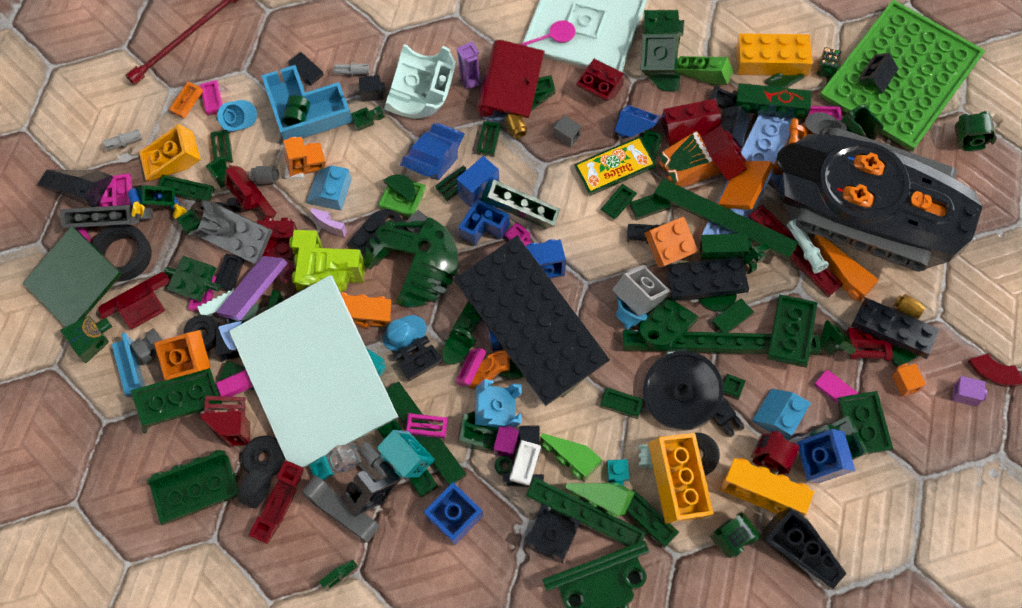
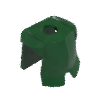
(866, 119)

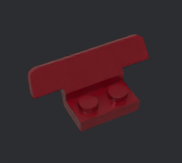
(246, 191)
(137, 303)

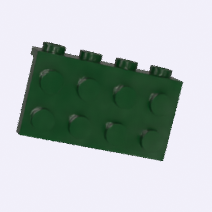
(193, 486)

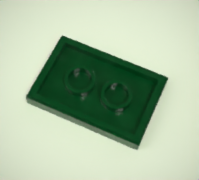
(869, 420)

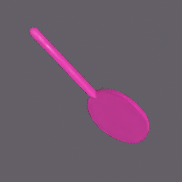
(560, 31)

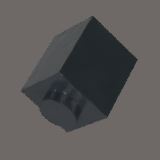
(371, 88)

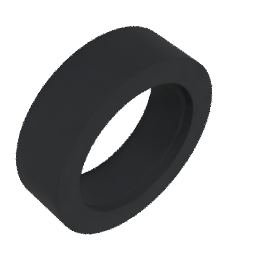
(116, 232)

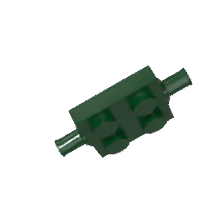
(192, 278)

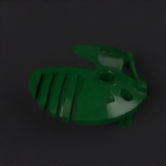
(429, 269)

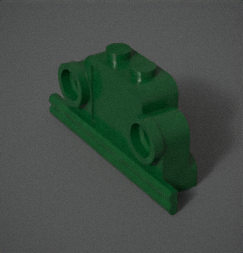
(602, 581)

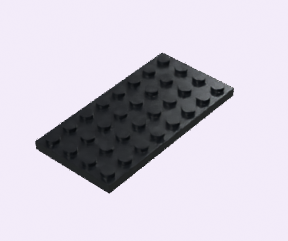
(531, 320)

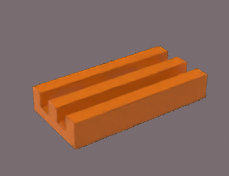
(187, 100)

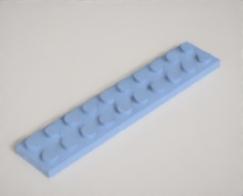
(763, 144)

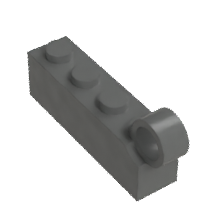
(101, 216)

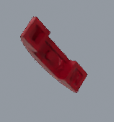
(278, 503)

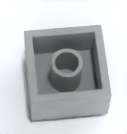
(641, 290)

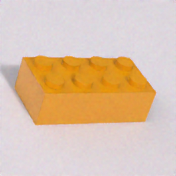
(773, 54)
(680, 478)
(765, 489)

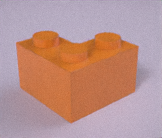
(302, 157)

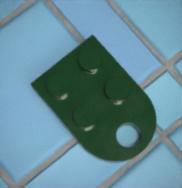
(667, 322)

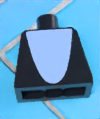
(225, 345)

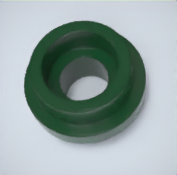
(504, 460)

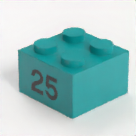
(405, 454)

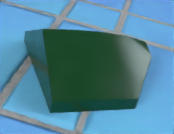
(476, 436)

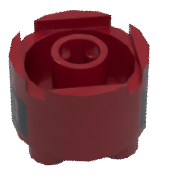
(775, 453)

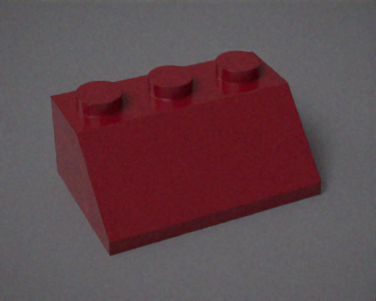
(686, 119)

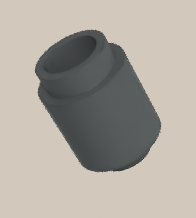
(264, 174)

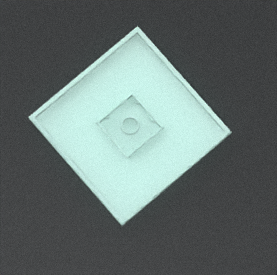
(602, 30)

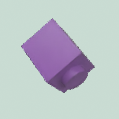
(969, 391)

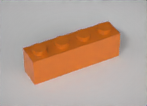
(368, 310)

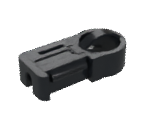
(636, 231)

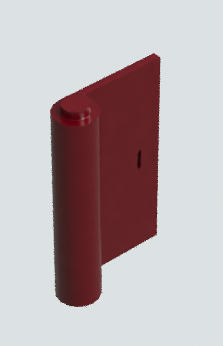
(507, 78)

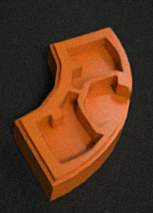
(490, 367)

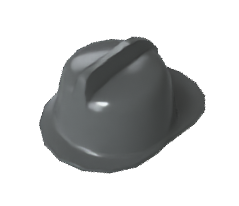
(822, 123)

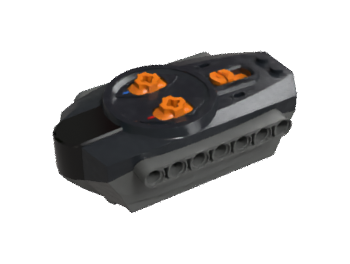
(876, 198)

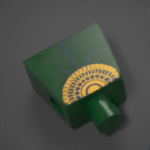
(87, 337)

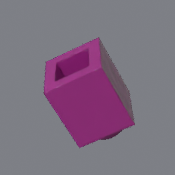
(506, 441)

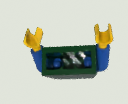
(154, 196)

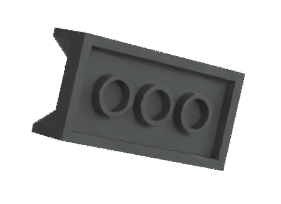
(232, 232)

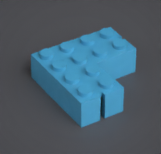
(326, 110)

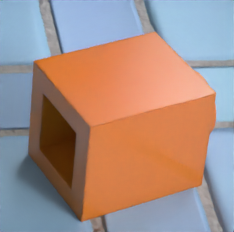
(908, 379)

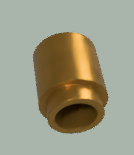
(516, 126)
(909, 306)

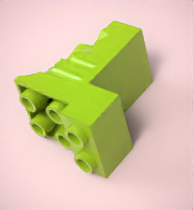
(317, 263)

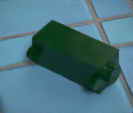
(724, 246)

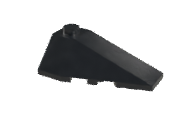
(79, 185)
(800, 542)

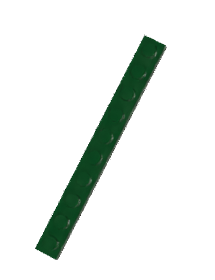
(712, 343)

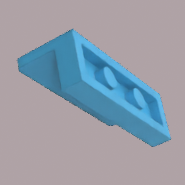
(128, 365)

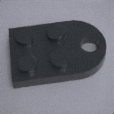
(361, 238)

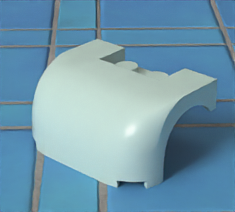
(420, 83)

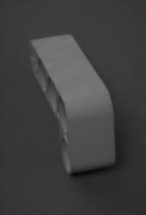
(331, 503)

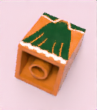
(688, 161)

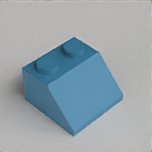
(330, 187)
(781, 412)

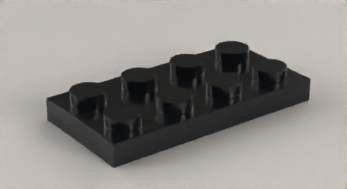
(707, 278)
(895, 328)

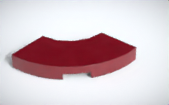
(995, 372)

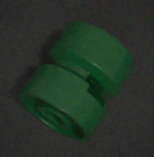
(296, 110)

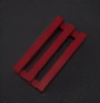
(224, 406)

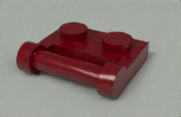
(863, 340)

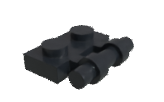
(420, 362)

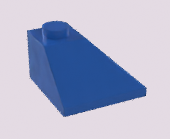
(634, 121)

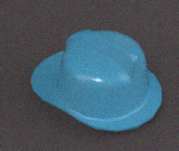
(236, 115)
(626, 315)
(403, 332)

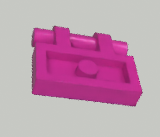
(120, 187)

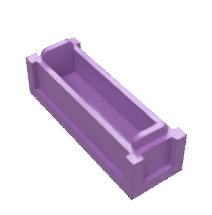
(468, 65)

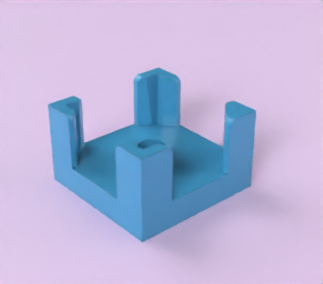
(496, 405)

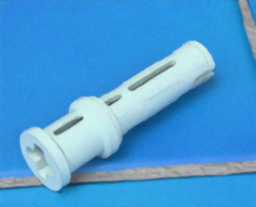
(811, 252)

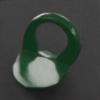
(457, 346)

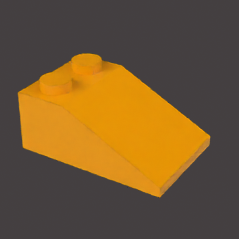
(170, 153)

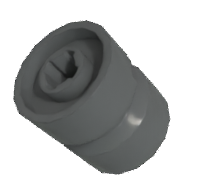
(145, 347)

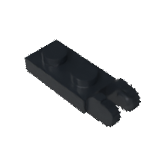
(725, 414)

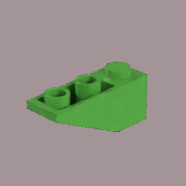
(706, 69)
(576, 456)
(611, 496)

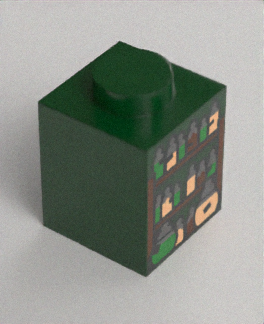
(828, 62)

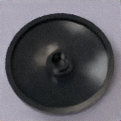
(683, 390)

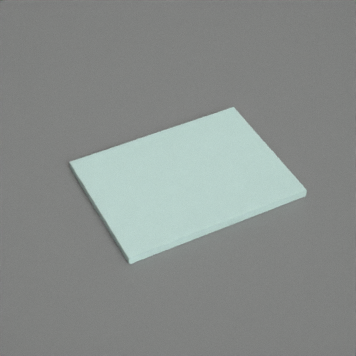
(313, 373)

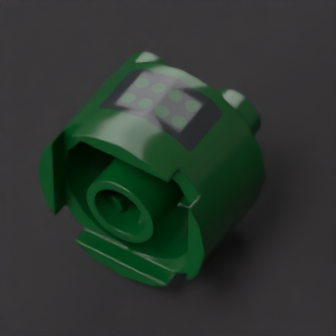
(975, 131)
(734, 535)

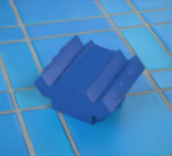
(434, 151)

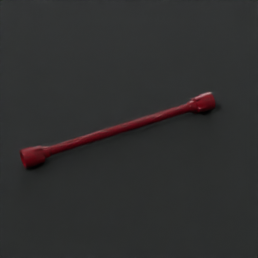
(137, 73)

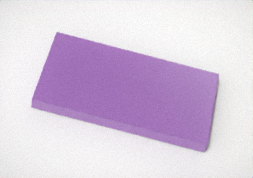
(251, 288)

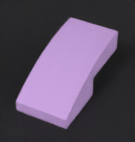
(324, 220)

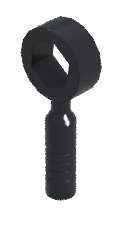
(232, 204)

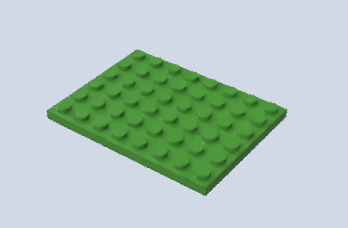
(929, 73)

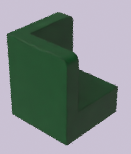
(217, 171)

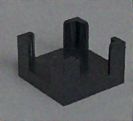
(373, 492)
(552, 534)

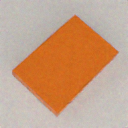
(745, 188)

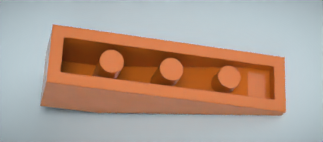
(855, 278)

